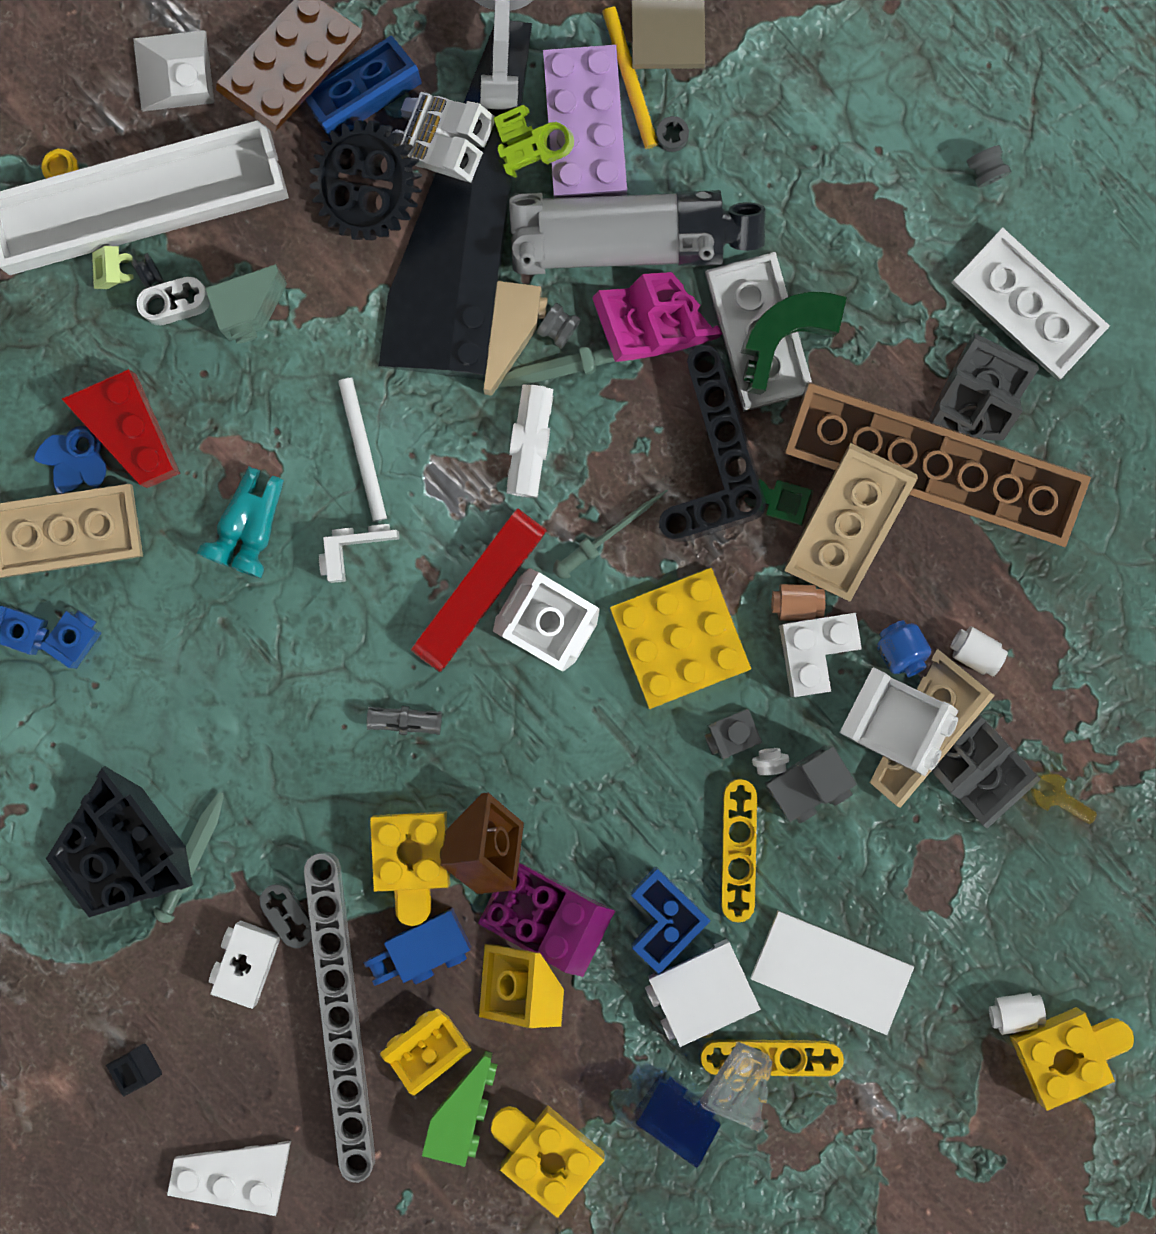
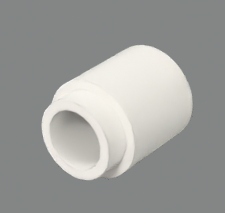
(978, 651)
(1017, 1013)

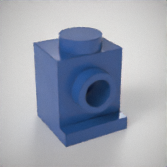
(34, 630)
(86, 635)

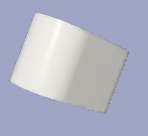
(179, 289)

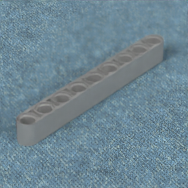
(334, 1033)

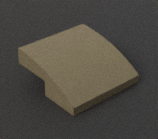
(668, 34)

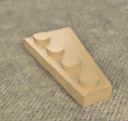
(947, 684)

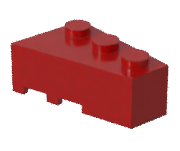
(126, 425)

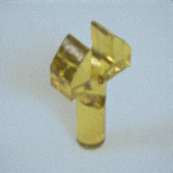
(1062, 799)

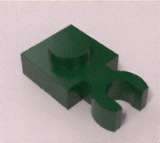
(785, 502)

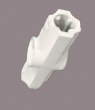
(529, 441)

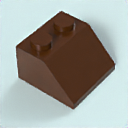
(484, 846)

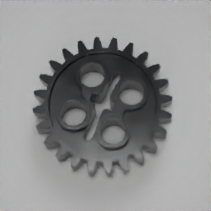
(370, 146)

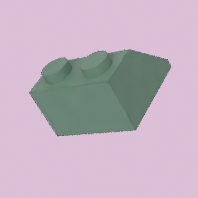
(246, 303)

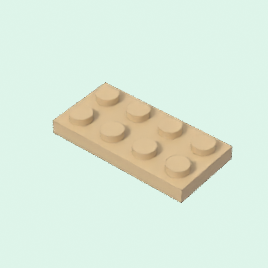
(850, 522)
(68, 530)

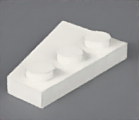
(233, 1178)

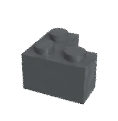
(809, 782)

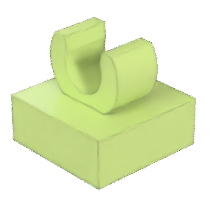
(107, 269)

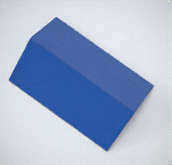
(363, 86)

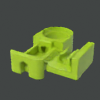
(523, 139)

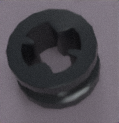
(147, 271)

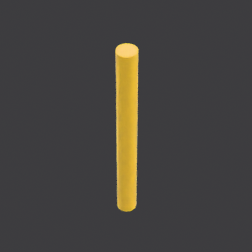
(630, 78)

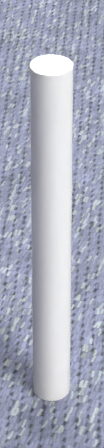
(362, 449)

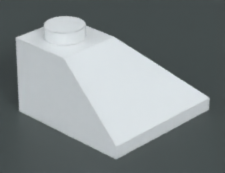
(173, 70)

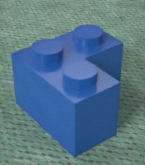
(675, 922)

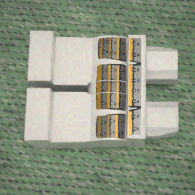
(443, 132)

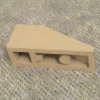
(513, 325)

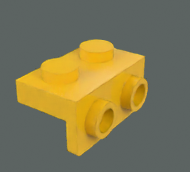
(425, 1050)

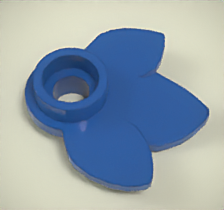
(70, 463)

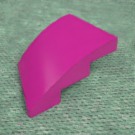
(652, 318)

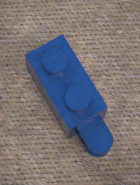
(422, 949)

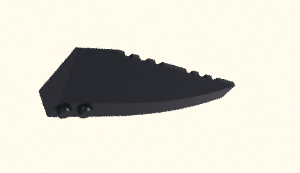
(451, 267)

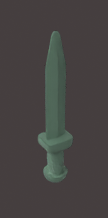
(583, 361)
(588, 550)
(195, 850)

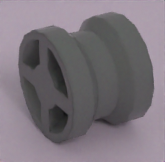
(988, 166)
(558, 325)

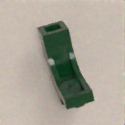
(803, 312)

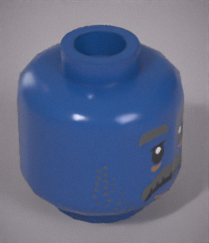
(904, 648)

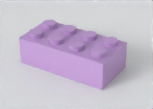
(586, 100)

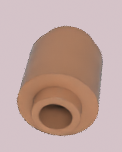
(798, 602)

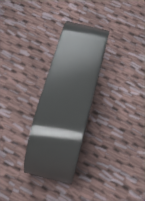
(279, 920)

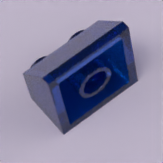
(677, 1120)

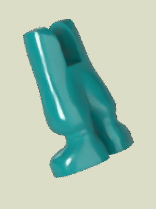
(245, 519)

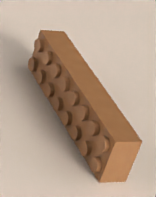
(949, 465)

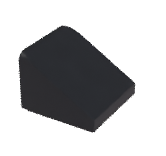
(134, 1069)

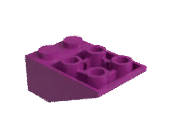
(549, 920)

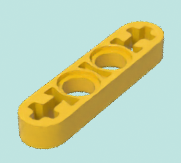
(744, 850)
(774, 1049)

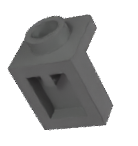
(732, 734)

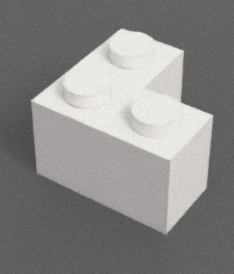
(808, 643)

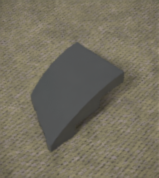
(984, 390)
(985, 772)

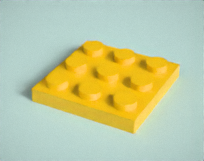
(680, 638)

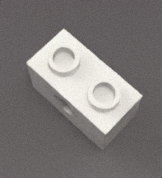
(246, 985)

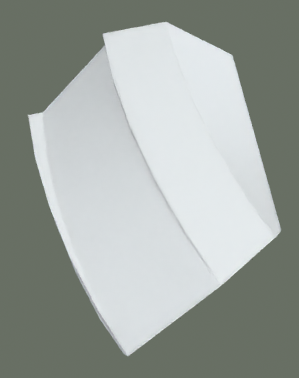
(546, 620)

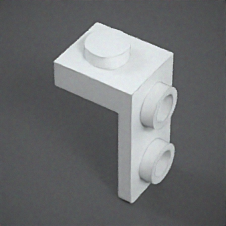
(332, 561)

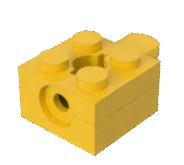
(409, 860)
(1070, 1055)
(546, 1156)

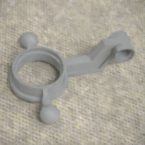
(498, 89)

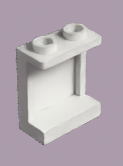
(900, 722)
(702, 994)

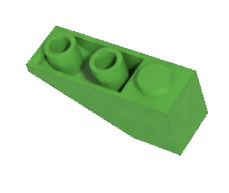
(453, 1122)

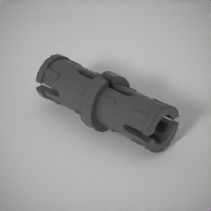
(404, 720)

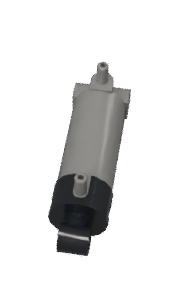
(629, 230)

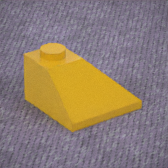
(519, 988)

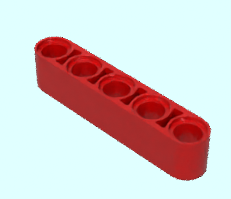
(478, 590)

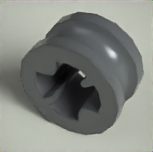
(683, 135)

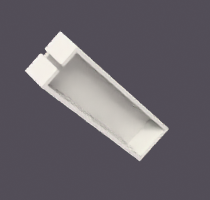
(138, 196)

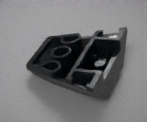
(118, 848)

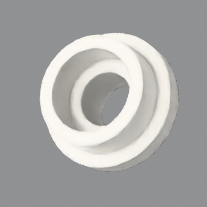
(770, 761)

